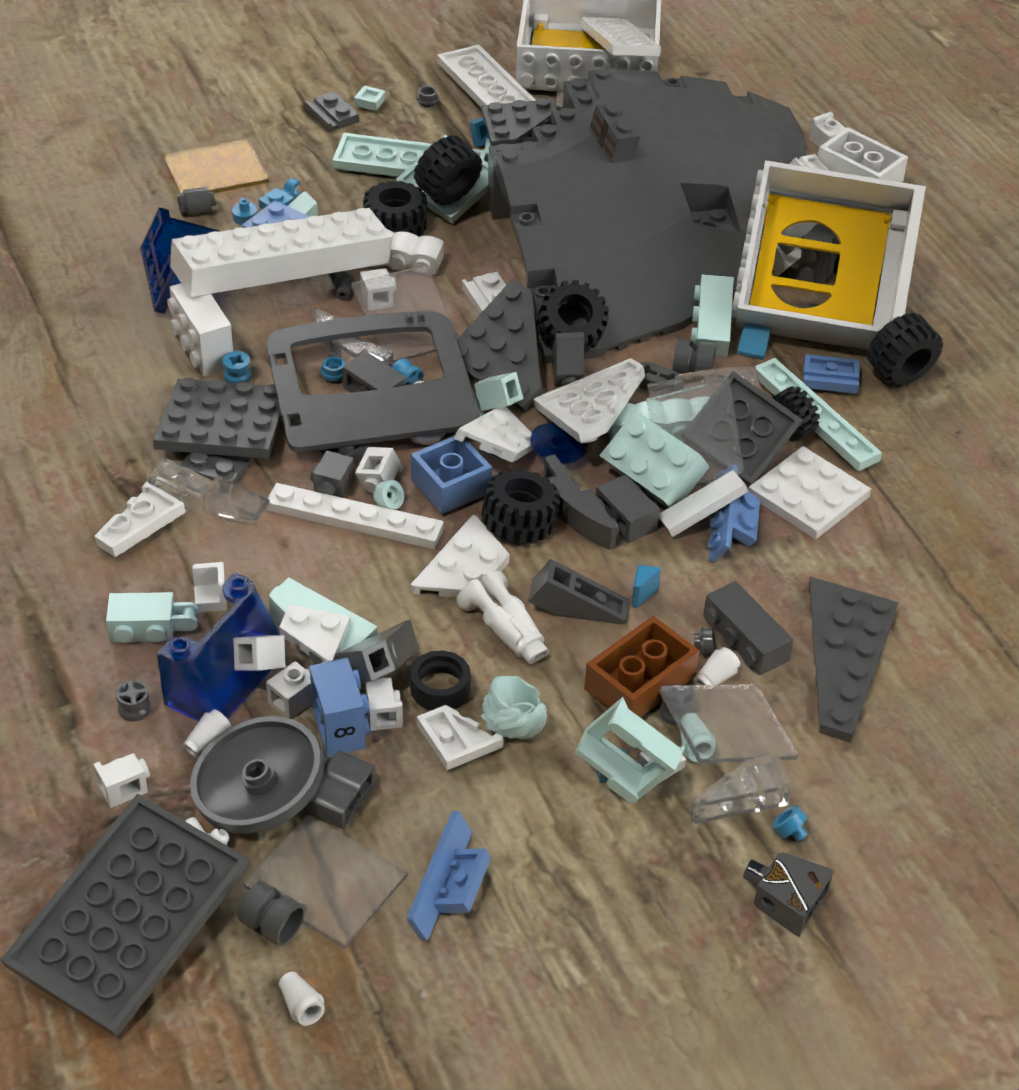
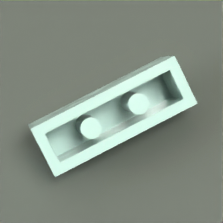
(713, 312)

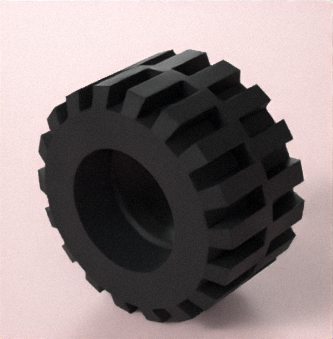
(448, 170)
(398, 206)
(576, 298)
(905, 349)
(520, 506)

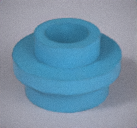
(332, 368)

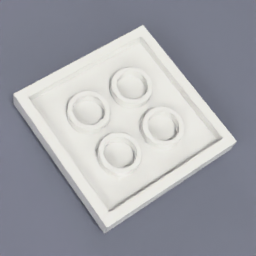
(809, 492)

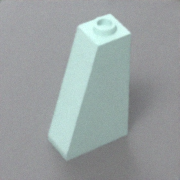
(296, 594)

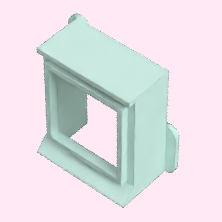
(624, 773)

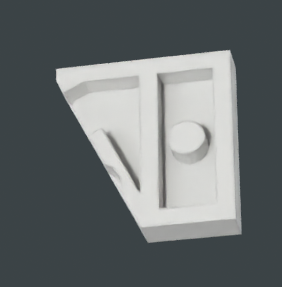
(315, 631)
(456, 737)

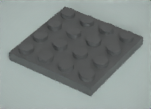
(220, 419)

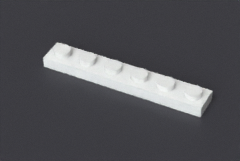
(355, 516)

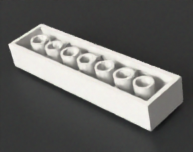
(279, 251)

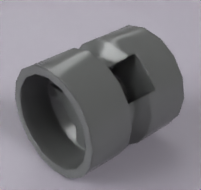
(693, 358)
(271, 913)

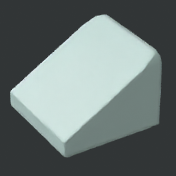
(305, 204)

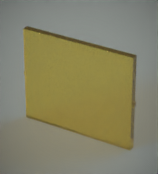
(216, 166)

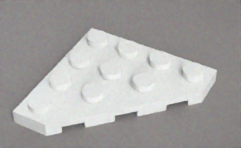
(592, 403)

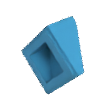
(754, 341)
(645, 584)

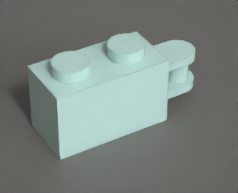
(148, 617)

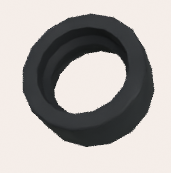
(440, 662)

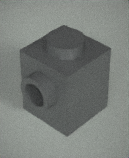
(333, 474)

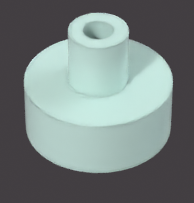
(389, 494)

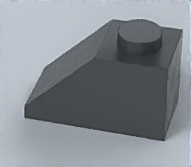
(567, 358)

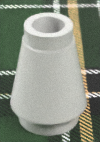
(718, 668)
(205, 731)
(301, 999)

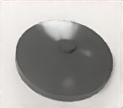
(257, 774)

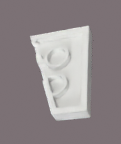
(139, 520)

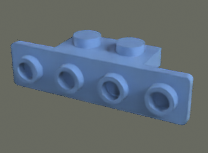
(734, 520)
(450, 877)

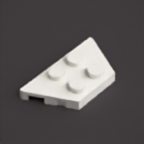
(499, 434)
(464, 558)

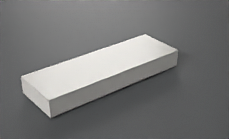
(703, 503)

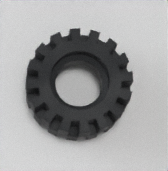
(800, 405)

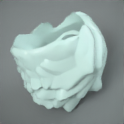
(513, 708)

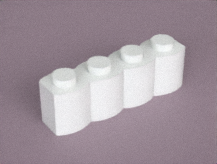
(414, 251)

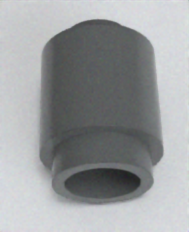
(196, 200)

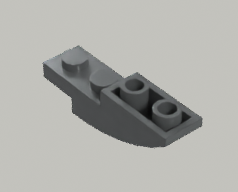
(581, 508)

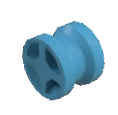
(237, 367)
(411, 372)

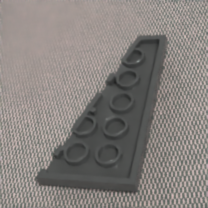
(847, 646)

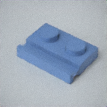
(831, 373)

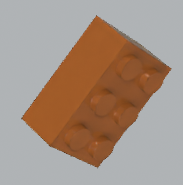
(640, 665)

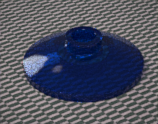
(551, 440)

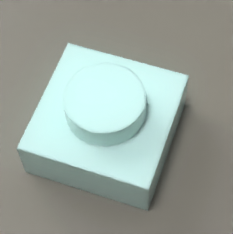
(369, 98)

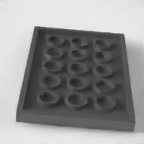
(126, 914)

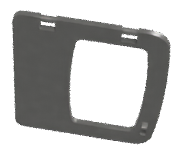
(376, 414)

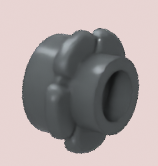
(427, 96)
(705, 641)

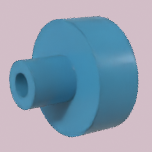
(243, 211)
(791, 823)

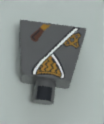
(789, 889)

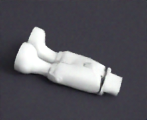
(509, 620)

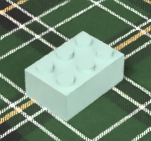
(654, 460)

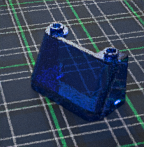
(203, 673)

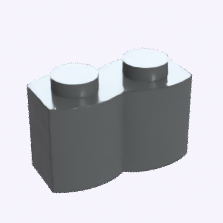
(342, 788)

